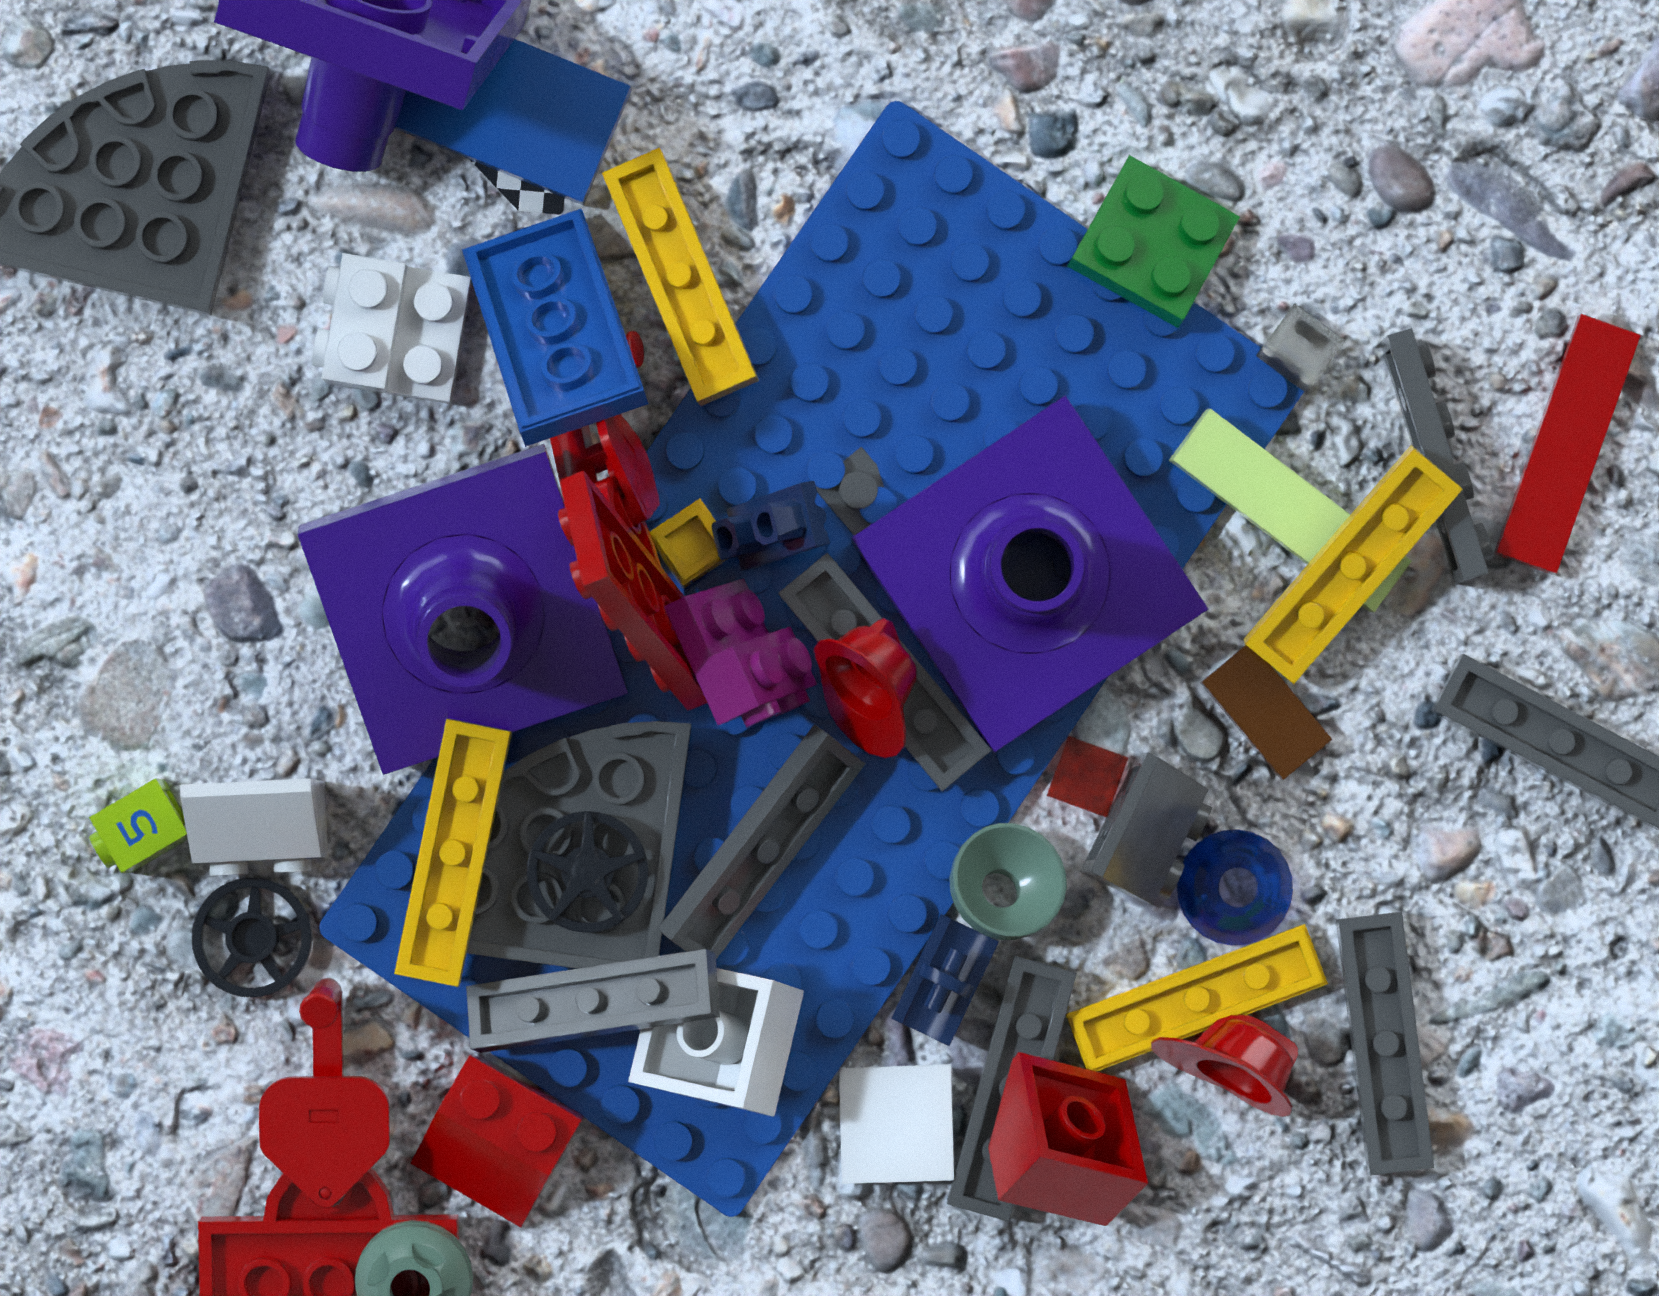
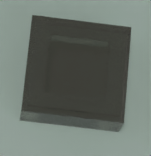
(1300, 348)

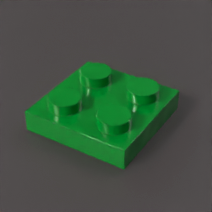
(1153, 241)

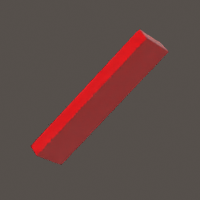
(1567, 444)

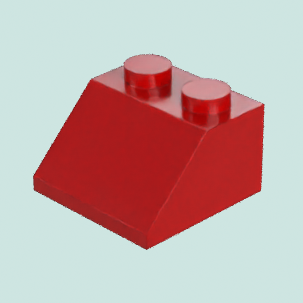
(496, 1138)
(1066, 1141)

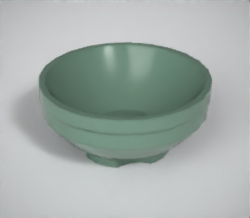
(1031, 866)
(419, 1248)

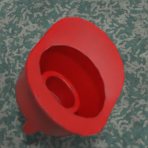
(867, 684)
(1239, 1057)

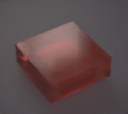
(1087, 776)

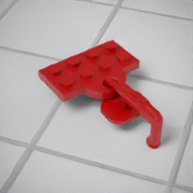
(614, 546)
(324, 1141)

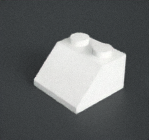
(256, 823)
(727, 1058)

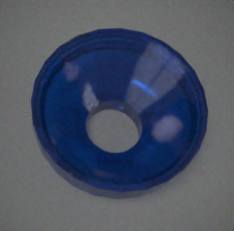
(1200, 880)

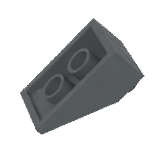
(1146, 830)

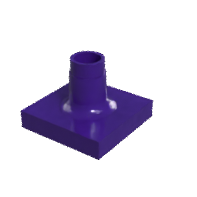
(372, 55)
(453, 542)
(1011, 655)

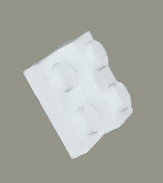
(392, 328)

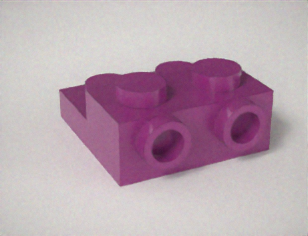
(736, 658)

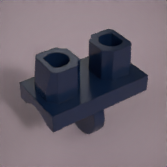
(772, 527)
(945, 980)

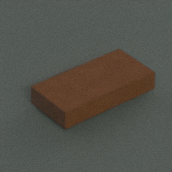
(1266, 711)

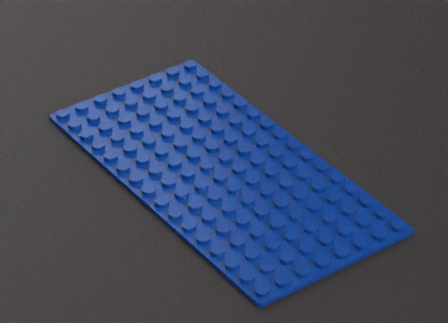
(923, 327)

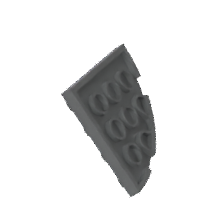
(137, 183)
(612, 770)

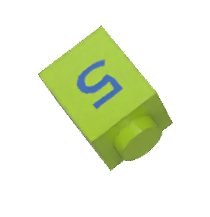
(139, 827)

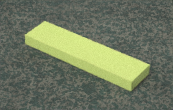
(1266, 492)

